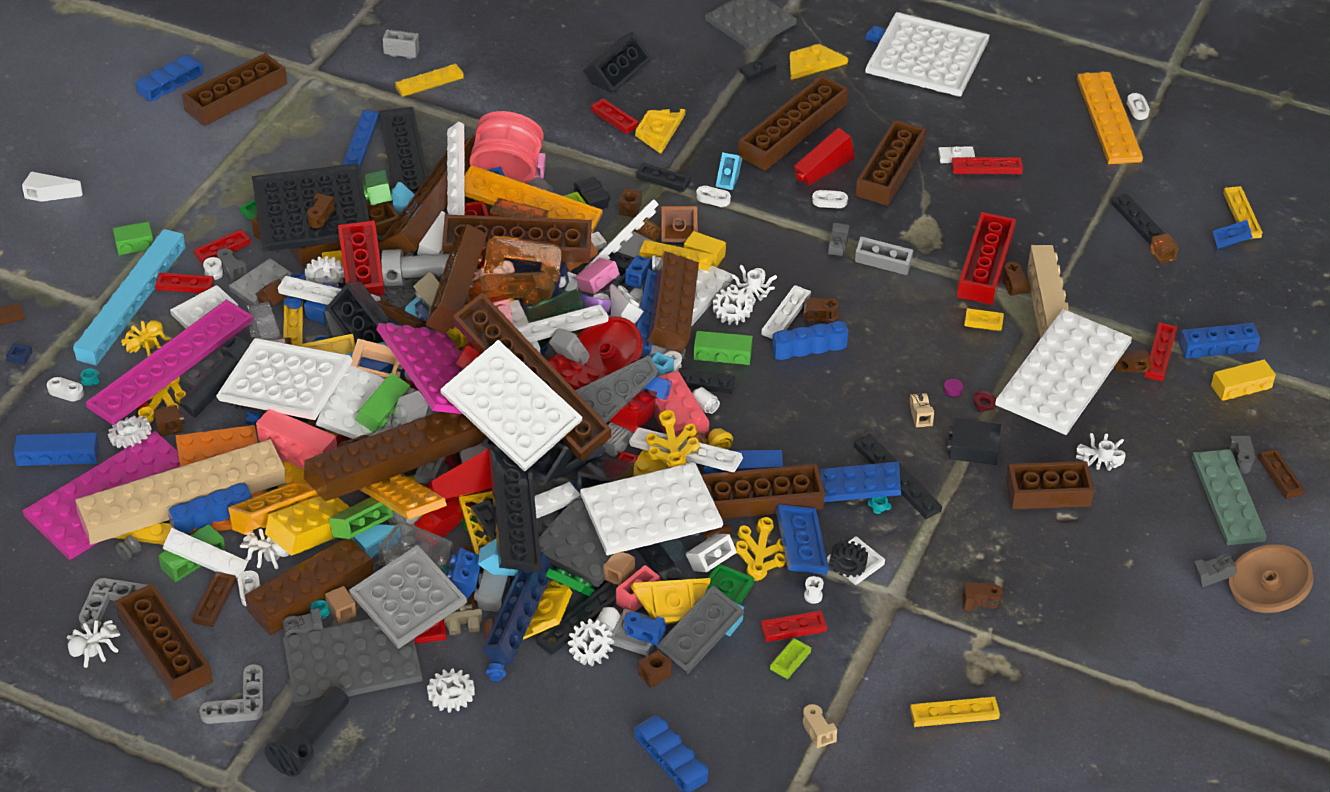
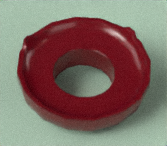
(985, 396)
(453, 460)

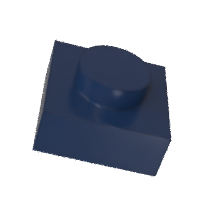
(422, 311)
(19, 353)

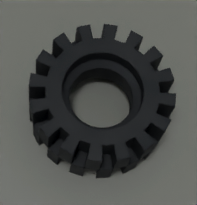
(851, 551)

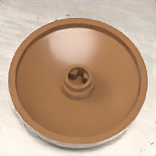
(1271, 578)

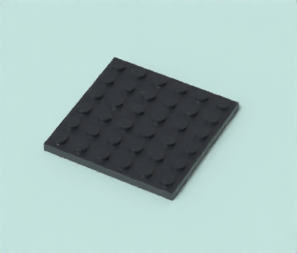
(287, 196)

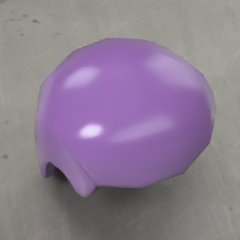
(591, 301)

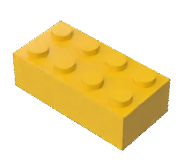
(303, 524)

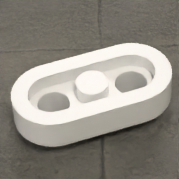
(1138, 106)
(713, 196)
(830, 199)
(65, 389)
(253, 582)

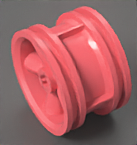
(508, 142)

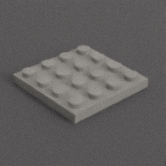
(408, 596)

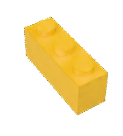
(1243, 380)

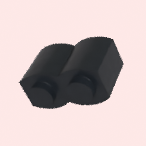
(592, 192)

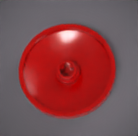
(612, 344)

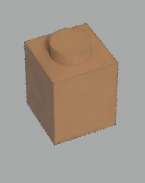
(619, 568)
(341, 604)

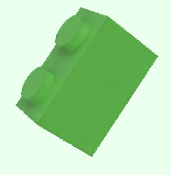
(133, 238)

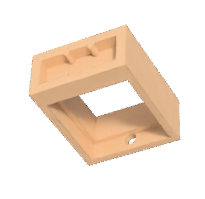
(375, 352)

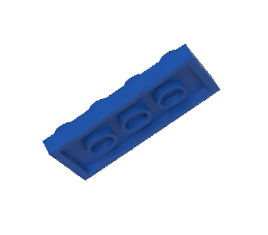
(861, 481)
(802, 539)

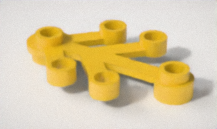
(147, 412)
(676, 457)
(756, 567)

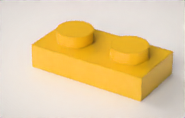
(984, 319)

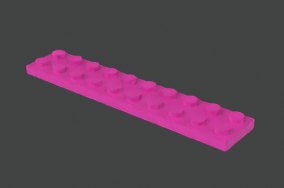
(169, 362)

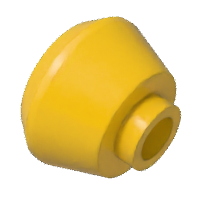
(720, 438)

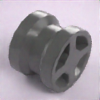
(128, 548)

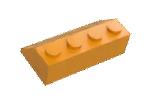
(255, 511)

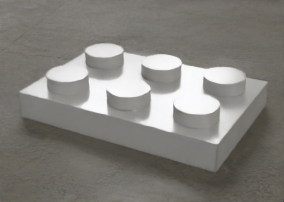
(257, 279)

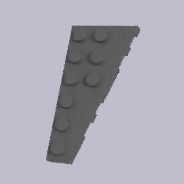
(617, 389)

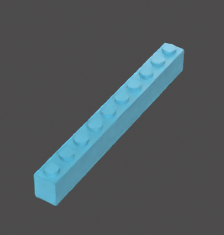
(128, 297)

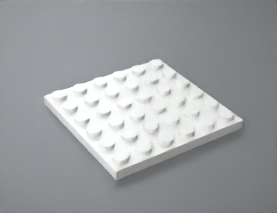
(927, 54)

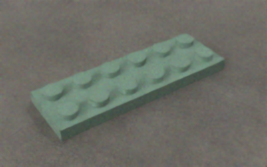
(1229, 497)

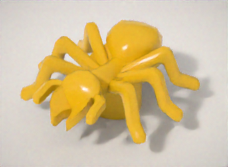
(146, 337)

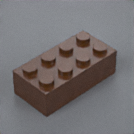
(1049, 485)

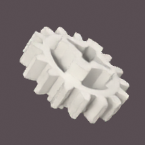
(325, 271)
(732, 306)
(129, 431)
(597, 648)
(450, 690)

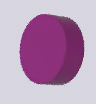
(953, 387)

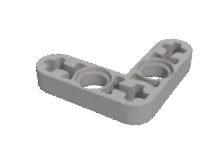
(104, 596)
(242, 705)

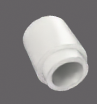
(706, 400)
(609, 617)

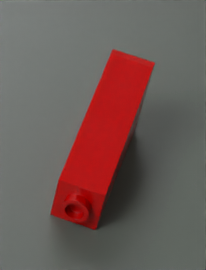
(825, 158)
(465, 479)

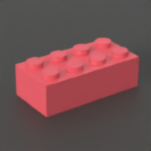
(682, 404)
(293, 438)

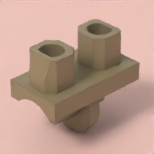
(463, 616)

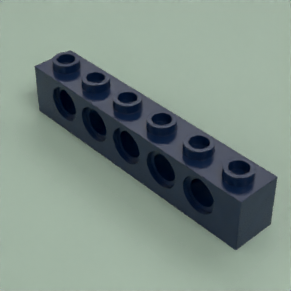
(516, 614)

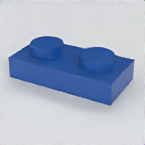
(1232, 234)

